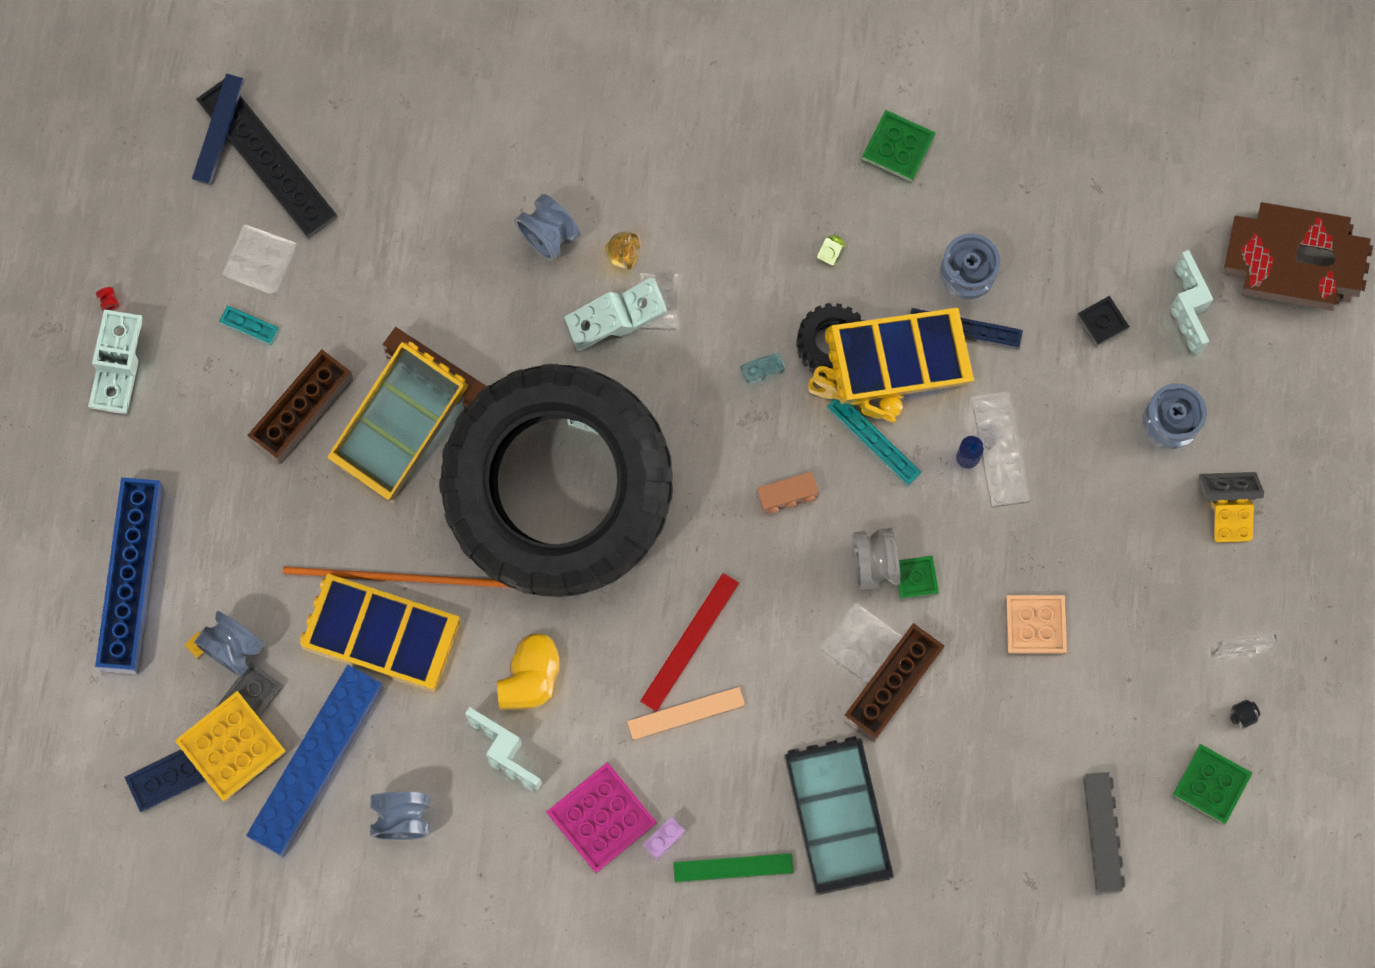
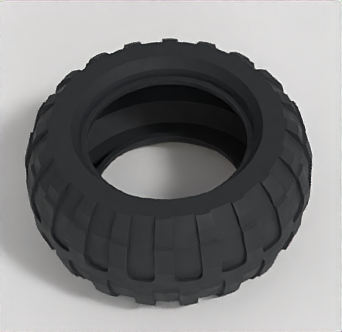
(473, 466)

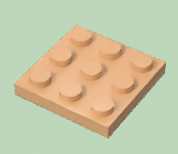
(1036, 624)

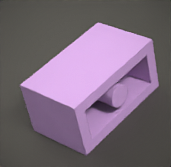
(663, 838)

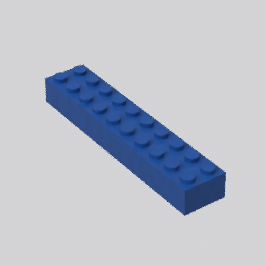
(129, 576)
(315, 761)

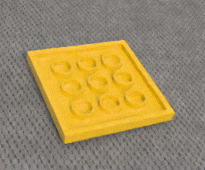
(230, 746)

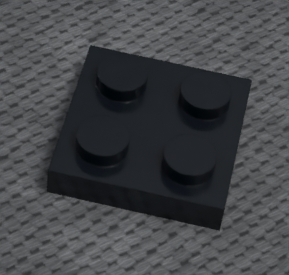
(1103, 321)

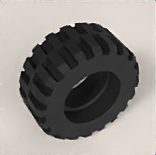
(812, 324)

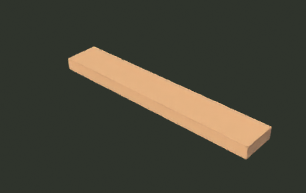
(686, 713)

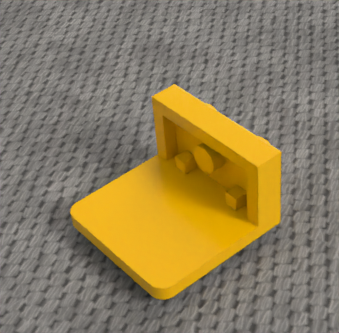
(1233, 520)

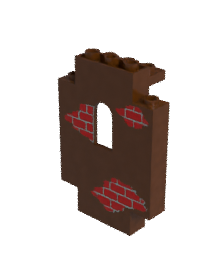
(1267, 251)

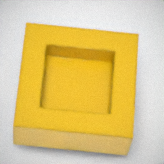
(198, 653)

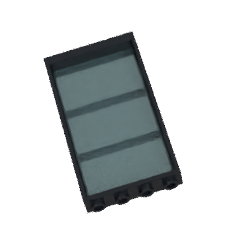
(838, 816)

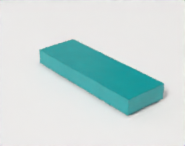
(248, 325)

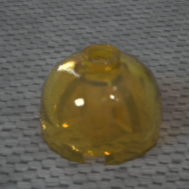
(622, 250)

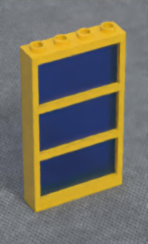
(899, 355)
(380, 632)

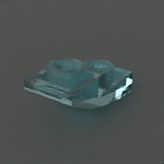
(762, 367)

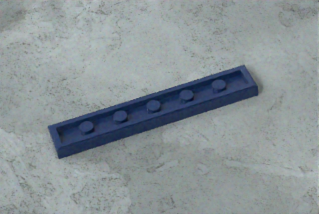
(218, 129)
(987, 332)

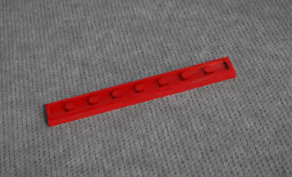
(689, 642)

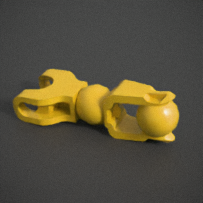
(888, 407)

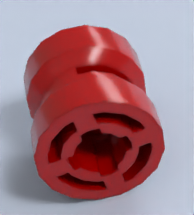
(107, 299)

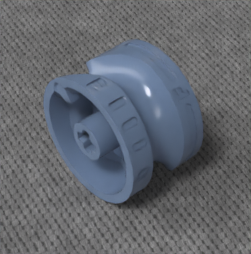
(547, 227)
(970, 266)
(1174, 416)
(229, 643)
(400, 816)

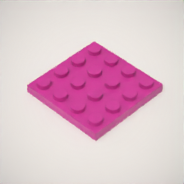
(601, 817)

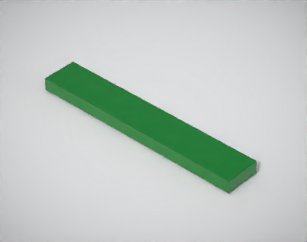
(733, 868)

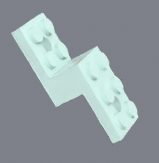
(1191, 303)
(615, 314)
(115, 361)
(503, 750)

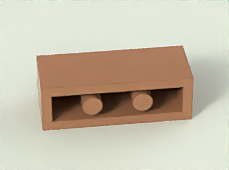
(787, 493)

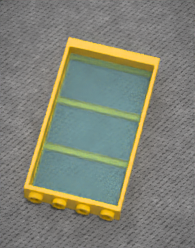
(398, 420)

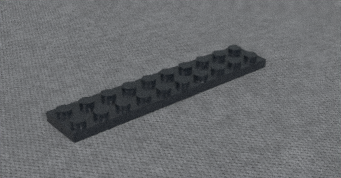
(273, 165)

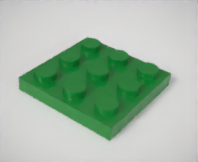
(898, 145)
(1212, 784)

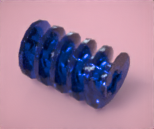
(970, 452)

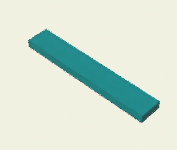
(875, 441)

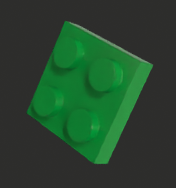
(917, 578)

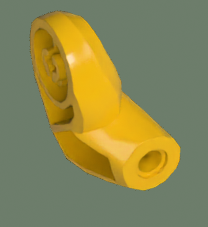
(532, 674)

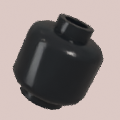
(1244, 714)

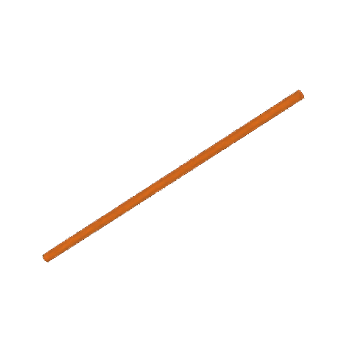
(393, 576)

